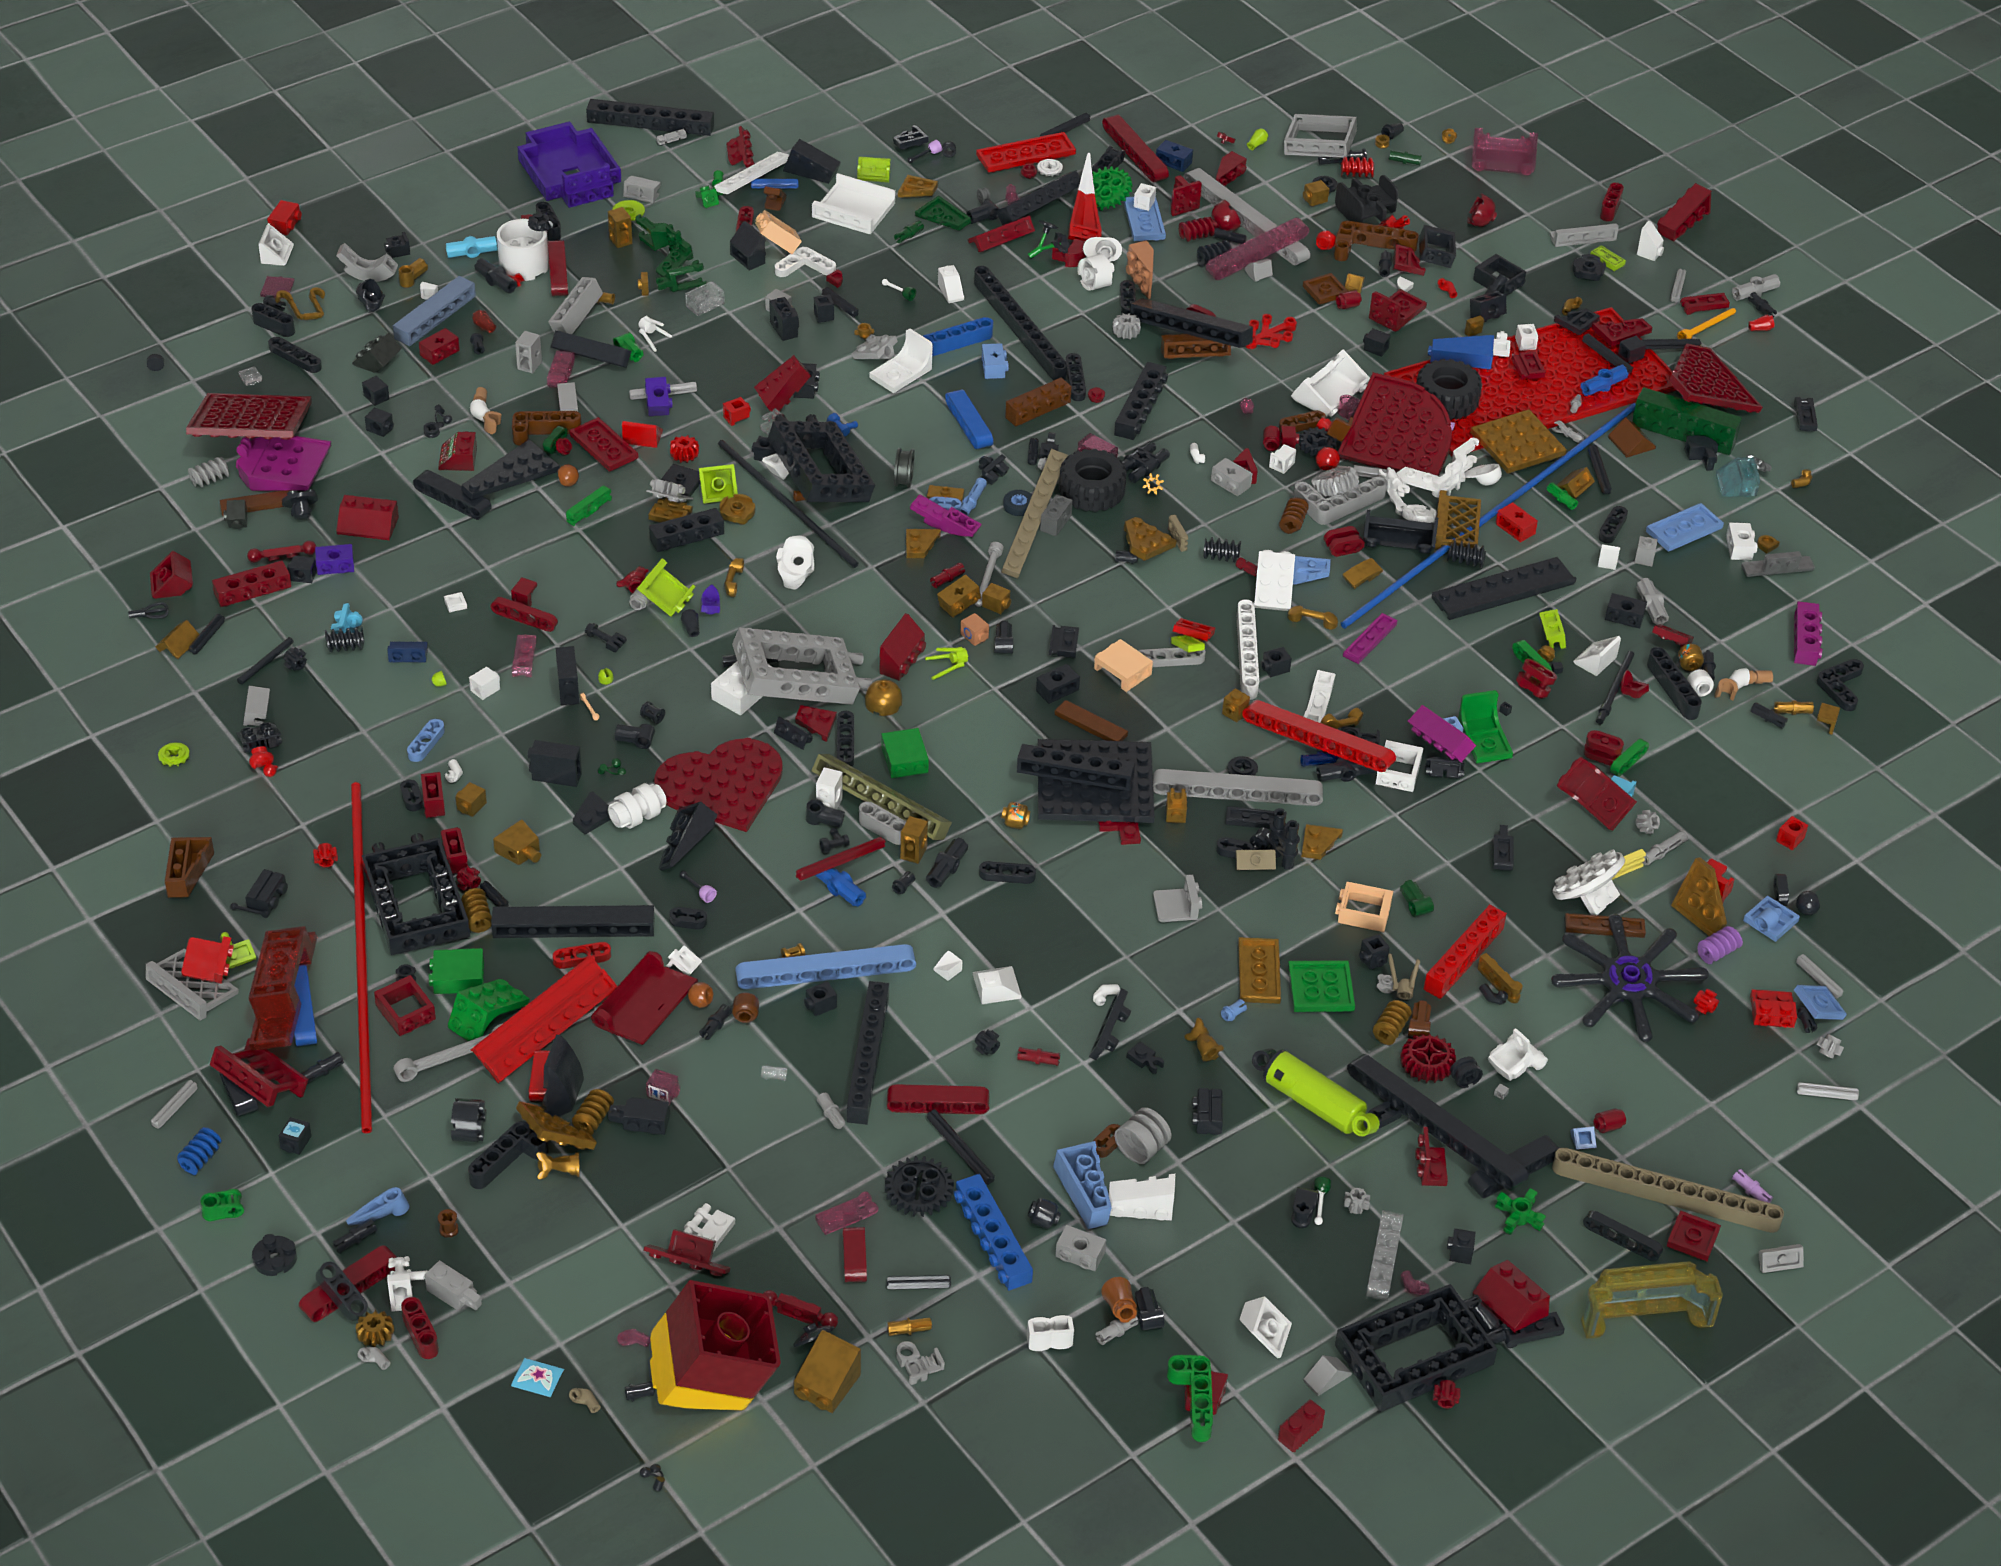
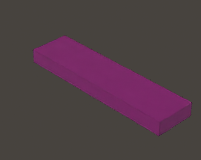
(1370, 638)

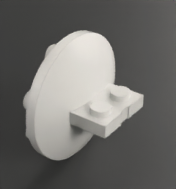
(1592, 881)

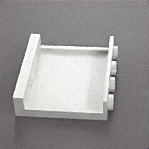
(854, 204)

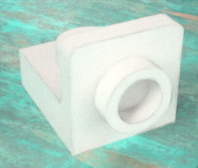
(684, 960)

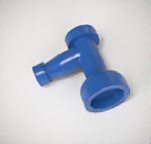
(845, 428)

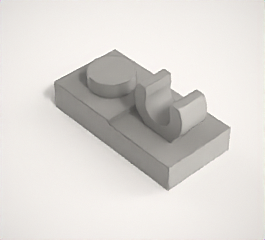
(1781, 1258)

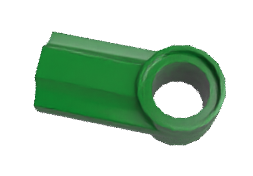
(628, 342)

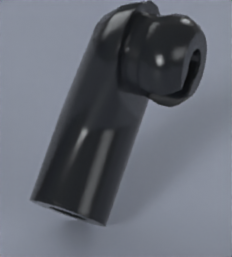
(1490, 996)

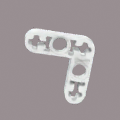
(804, 256)

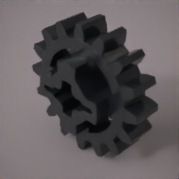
(1314, 440)

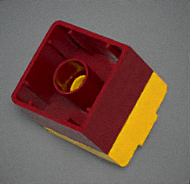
(714, 1348)

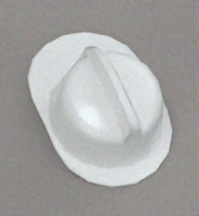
(1098, 245)

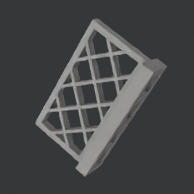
(179, 990)

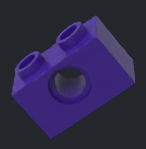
(657, 387)
(334, 559)

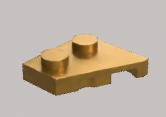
(917, 186)
(920, 541)
(1319, 840)

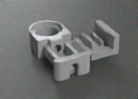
(920, 1367)

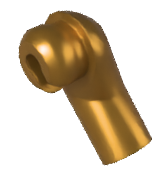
(1571, 304)

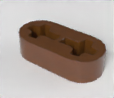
(1105, 1138)

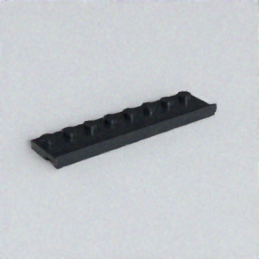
(1503, 588)

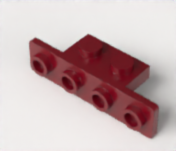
(740, 149)
(691, 1250)

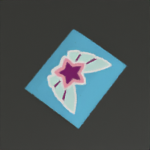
(537, 1377)

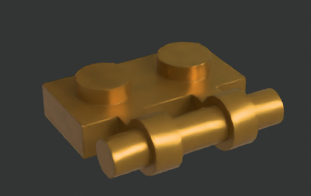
(669, 510)

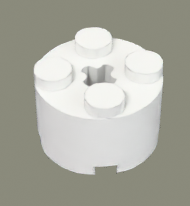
(1095, 272)

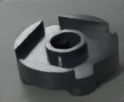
(1594, 271)
(274, 1244)

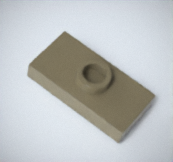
(1255, 860)

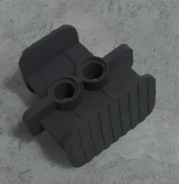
(1366, 201)

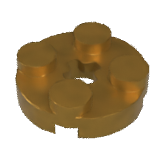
(729, 509)

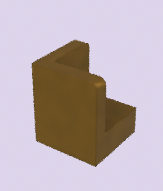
(1829, 715)

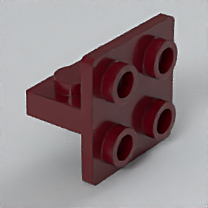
(1185, 196)

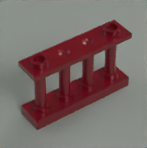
(252, 1081)

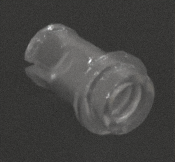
(773, 1072)

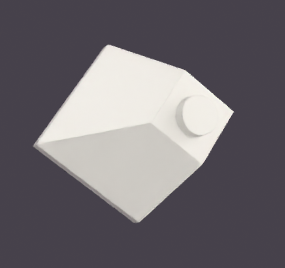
(997, 985)
(1266, 1324)

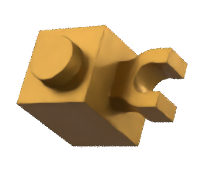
(1176, 806)

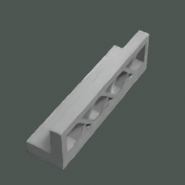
(1584, 235)

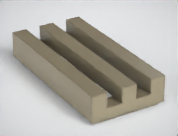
(1178, 533)

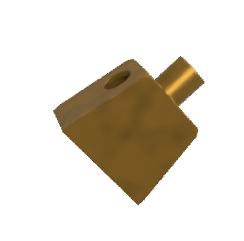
(518, 844)

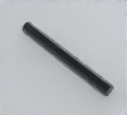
(265, 660)

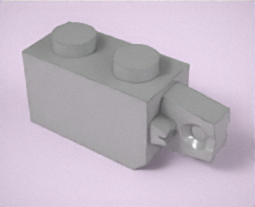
(451, 1287)

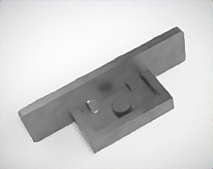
(1778, 564)

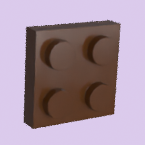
(1324, 288)

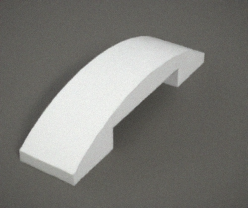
(1320, 696)

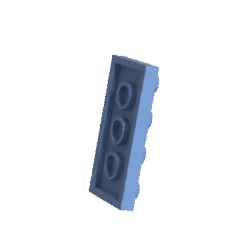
(1144, 223)
(1684, 527)

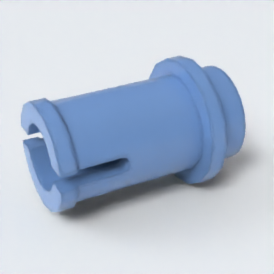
(1230, 1012)

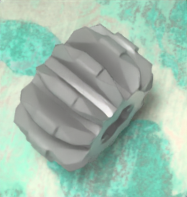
(1126, 326)

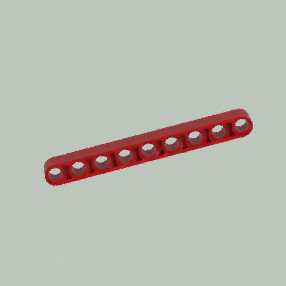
(1319, 736)

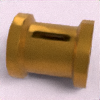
(793, 952)

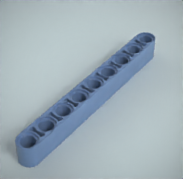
(825, 966)

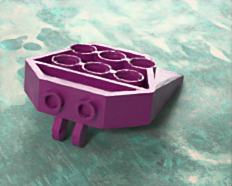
(280, 463)

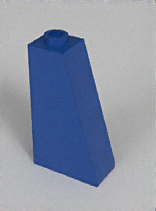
(1472, 350)

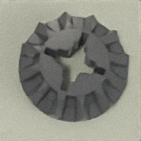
(1760, 464)

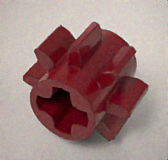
(468, 878)
(1446, 1394)

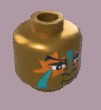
(1690, 657)
(1016, 815)

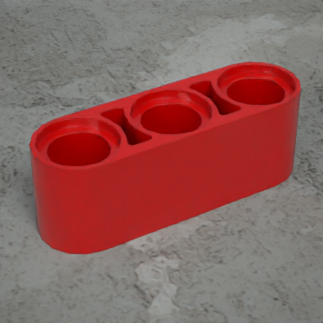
(536, 1089)

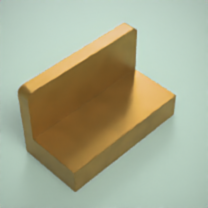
(1577, 482)
(178, 639)

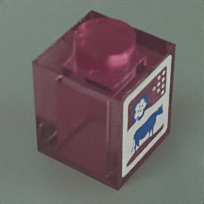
(662, 1086)

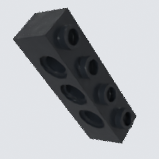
(686, 529)

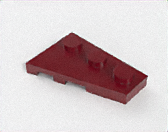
(1618, 332)

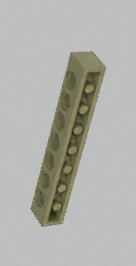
(883, 796)

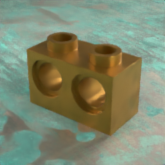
(620, 227)

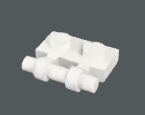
(716, 1225)

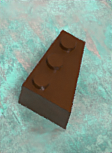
(186, 864)

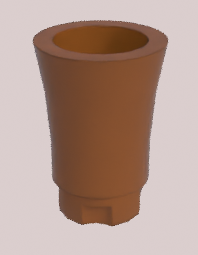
(1119, 1297)

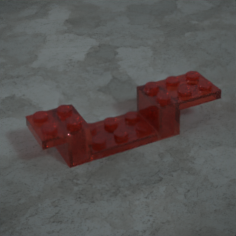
(273, 988)

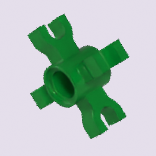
(1520, 1211)

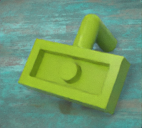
(241, 953)

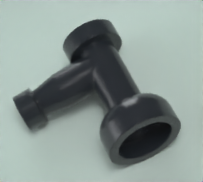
(826, 845)

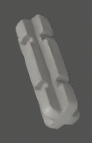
(671, 137)

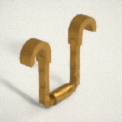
(306, 316)

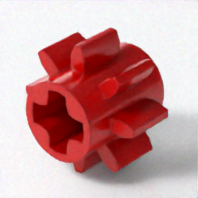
(325, 855)
(1706, 1001)

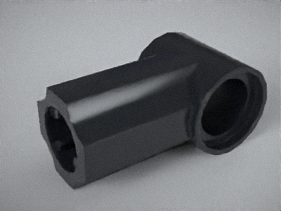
(985, 211)
(1004, 638)
(641, 735)
(818, 813)
(1149, 1314)

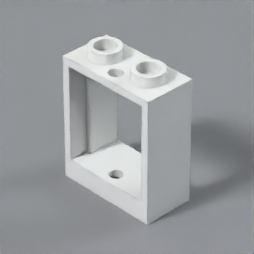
(1406, 754)

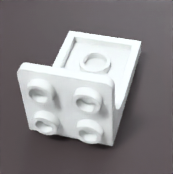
(908, 365)
(1274, 580)

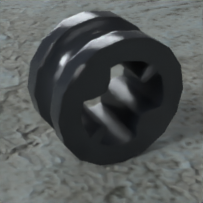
(952, 146)
(431, 426)

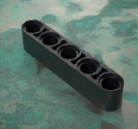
(591, 349)
(451, 494)
(1674, 683)
(1532, 1156)

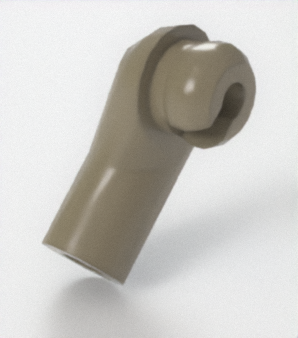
(586, 1397)

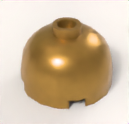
(883, 697)

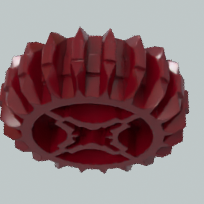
(1427, 1057)

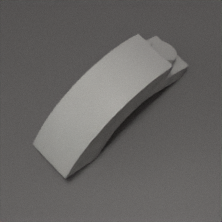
(366, 269)

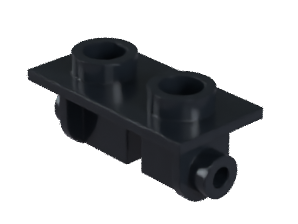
(792, 733)
(1436, 766)

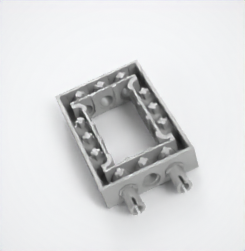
(834, 685)

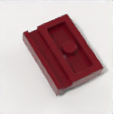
(1528, 365)
(1668, 633)

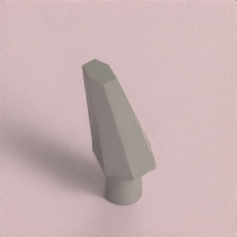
(1576, 403)

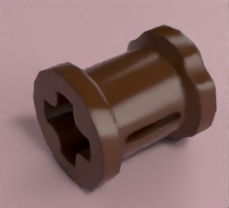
(447, 1221)

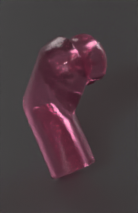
(633, 1336)

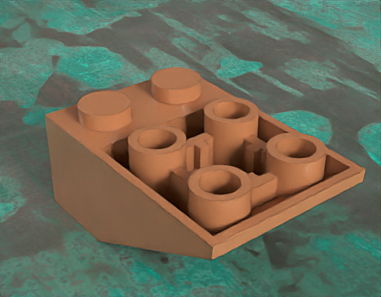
(1141, 265)

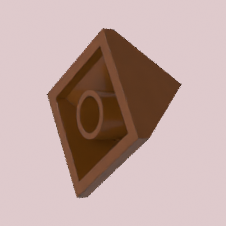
(1630, 439)

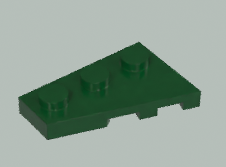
(943, 213)

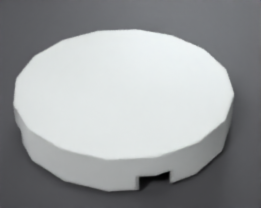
(1419, 513)

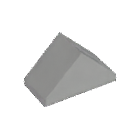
(1326, 1374)

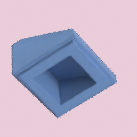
(1583, 1138)

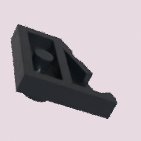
(907, 139)

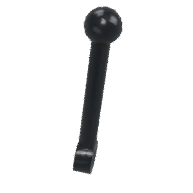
(264, 913)

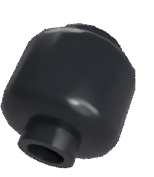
(1044, 1213)

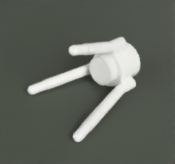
(648, 325)

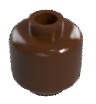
(745, 1007)

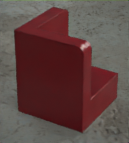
(522, 591)

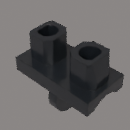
(989, 468)

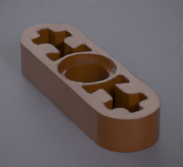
(1310, 418)

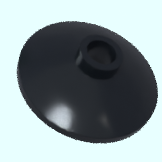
(811, 1332)

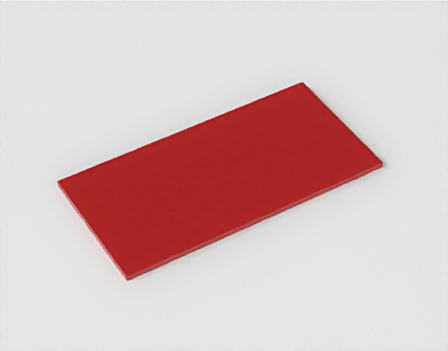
(1566, 366)

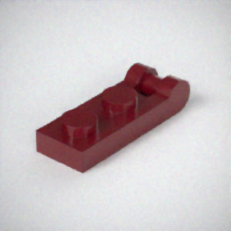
(1704, 302)

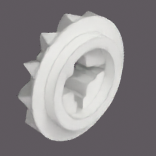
(1054, 165)

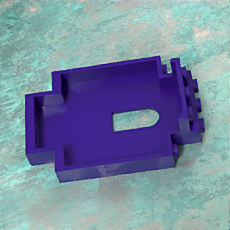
(562, 149)

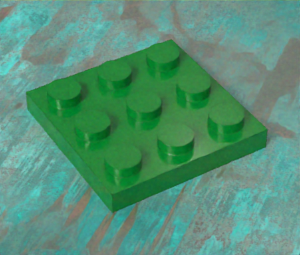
(1321, 986)

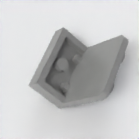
(1178, 903)

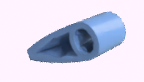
(387, 1203)

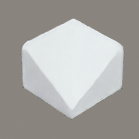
(948, 966)

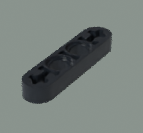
(309, 362)
(1078, 377)
(845, 739)
(1644, 1245)

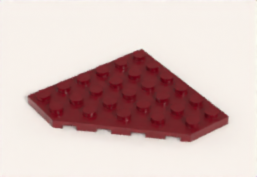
(1707, 380)

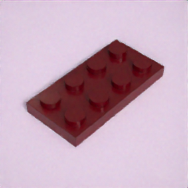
(603, 444)

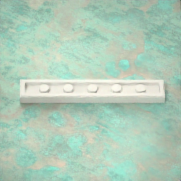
(752, 173)

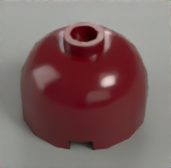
(1482, 211)
(1224, 217)

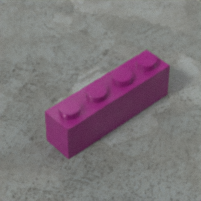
(1441, 733)

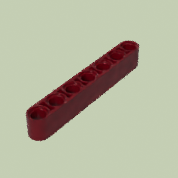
(1135, 148)

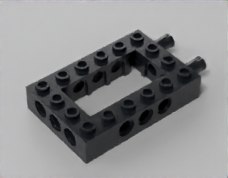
(790, 443)
(407, 861)
(1472, 1350)

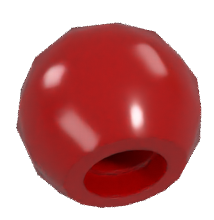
(1327, 458)

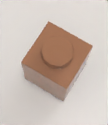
(974, 629)

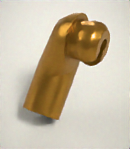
(1804, 480)

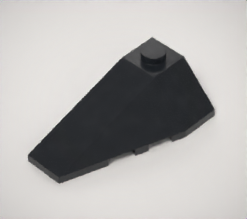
(688, 828)

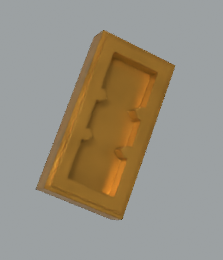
(950, 492)

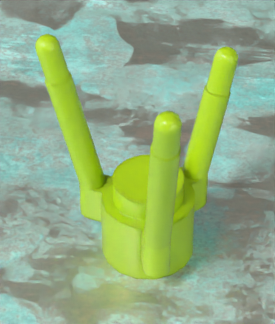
(957, 656)

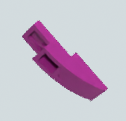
(949, 520)

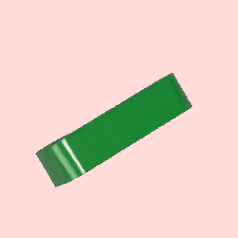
(1190, 1374)

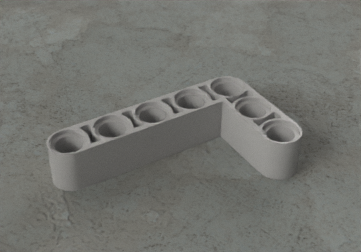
(1337, 506)

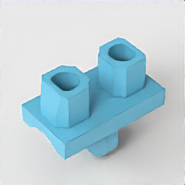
(346, 619)

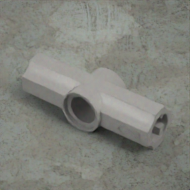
(1756, 285)
(1654, 600)

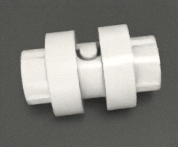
(630, 809)

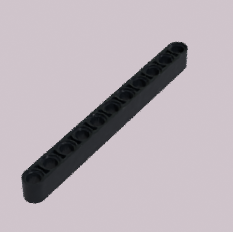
(1020, 323)
(1439, 1122)

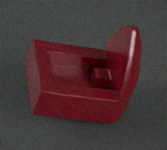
(1631, 687)

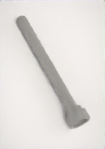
(995, 550)

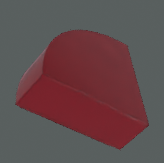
(835, 278)

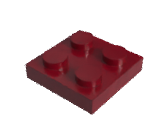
(1693, 1235)

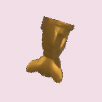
(1206, 1044)
(563, 1163)

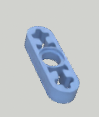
(425, 747)

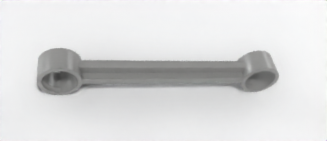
(414, 1067)

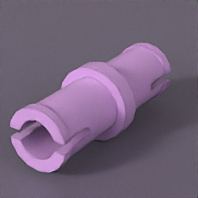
(1752, 1187)

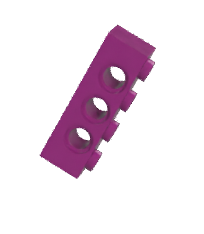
(1807, 633)

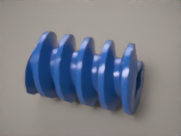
(199, 1150)

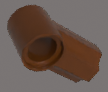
(1420, 1019)

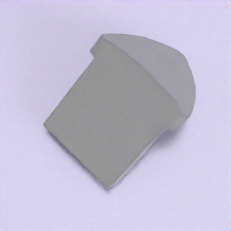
(1259, 269)

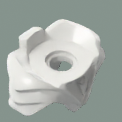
(793, 574)

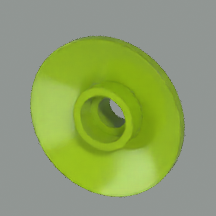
(632, 207)

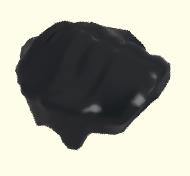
(370, 294)

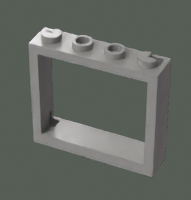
(1320, 147)

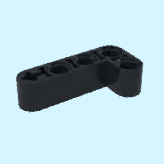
(503, 1152)

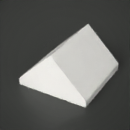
(274, 247)
(1599, 655)

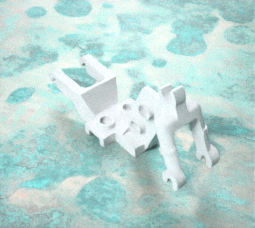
(1451, 479)

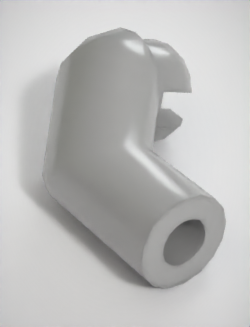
(375, 1355)

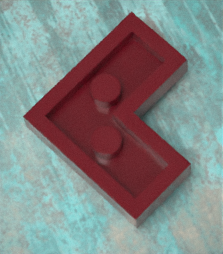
(1128, 831)

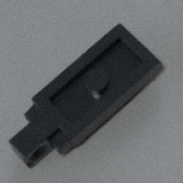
(1503, 850)

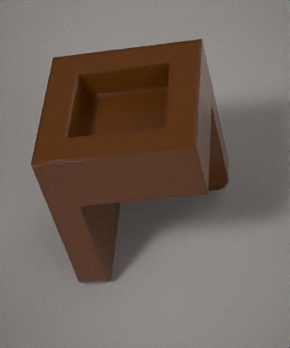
(1339, 428)

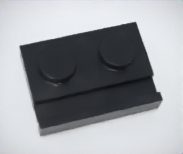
(1064, 641)

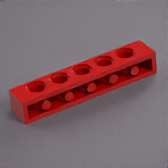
(1464, 951)

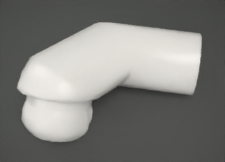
(455, 772)

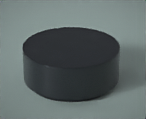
(155, 362)

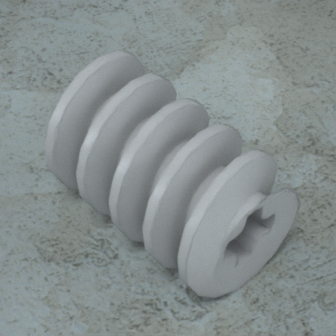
(208, 471)

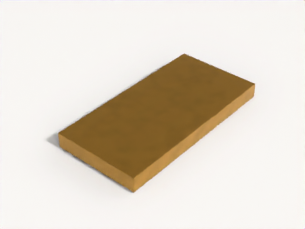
(1259, 970)

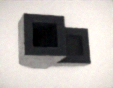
(1702, 449)

